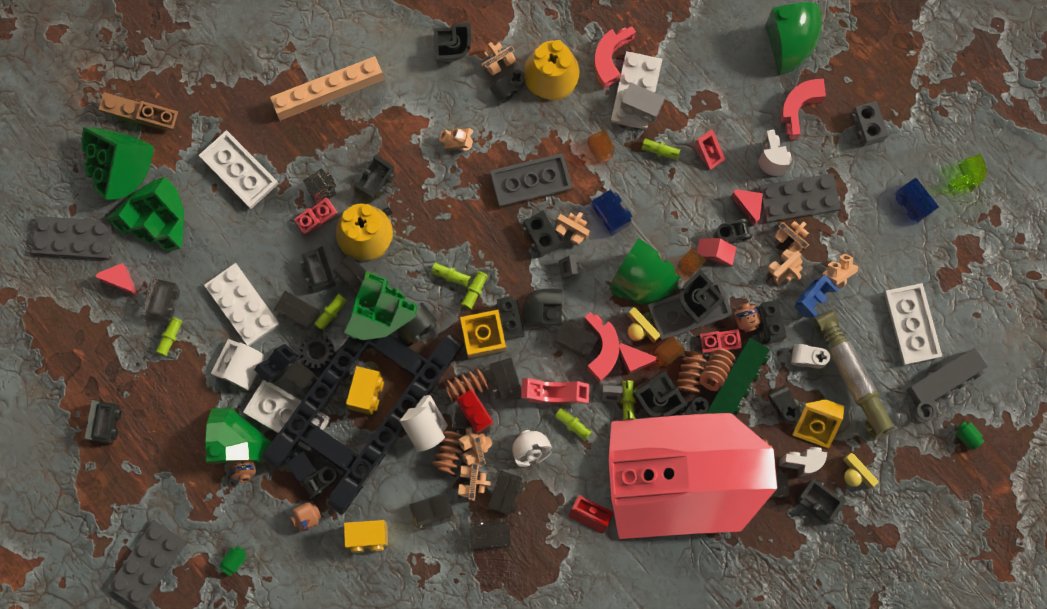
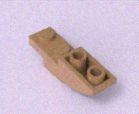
(138, 113)

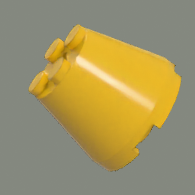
(551, 71)
(367, 242)

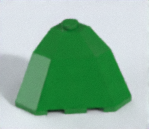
(152, 215)
(378, 309)
(233, 438)

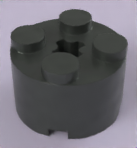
(422, 322)

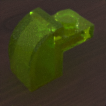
(973, 171)

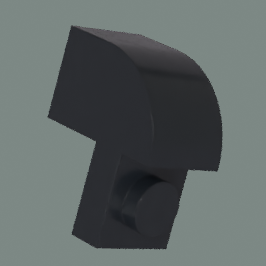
(275, 365)

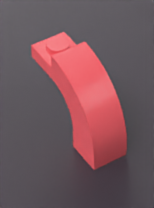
(603, 65)
(805, 93)
(605, 362)
(555, 392)

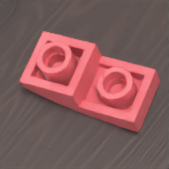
(316, 216)
(725, 340)

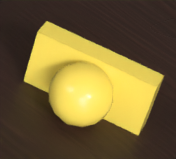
(641, 327)
(858, 473)

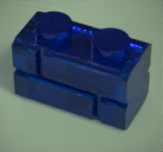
(916, 200)
(612, 212)

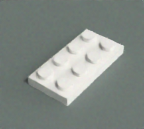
(642, 71)
(238, 169)
(242, 304)
(913, 324)
(275, 406)

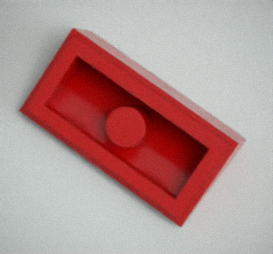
(590, 514)

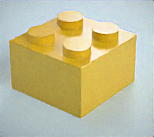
(483, 334)
(365, 390)
(366, 535)

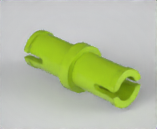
(661, 149)
(450, 274)
(474, 290)
(330, 312)
(169, 336)
(628, 400)
(573, 424)

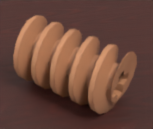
(717, 369)
(691, 370)
(460, 387)
(448, 452)

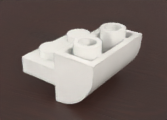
(773, 159)
(237, 364)
(424, 424)
(805, 462)

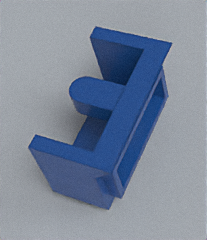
(813, 294)

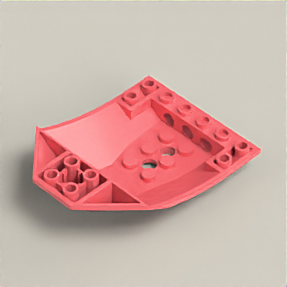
(717, 482)

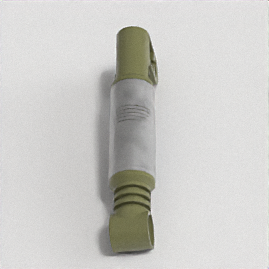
(854, 375)

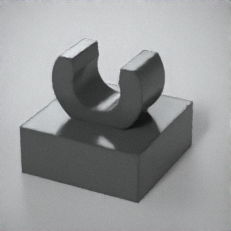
(569, 267)
(612, 392)

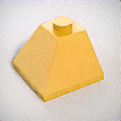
(819, 422)

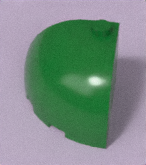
(793, 34)
(115, 161)
(644, 276)

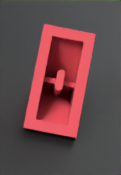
(709, 149)
(749, 204)
(716, 250)
(118, 277)
(635, 359)

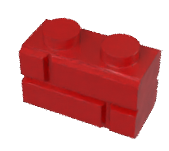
(474, 411)

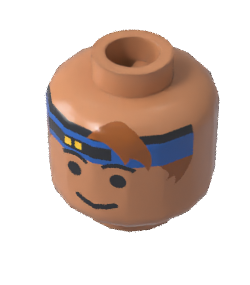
(748, 317)
(242, 471)
(305, 516)

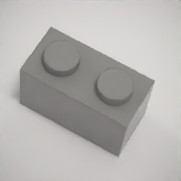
(642, 103)

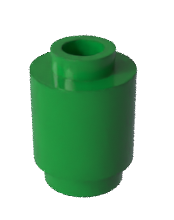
(969, 435)
(233, 560)

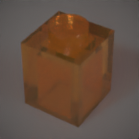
(601, 146)
(691, 262)
(669, 351)

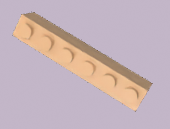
(327, 88)

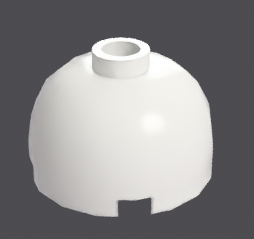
(531, 447)

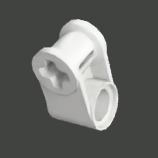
(807, 356)

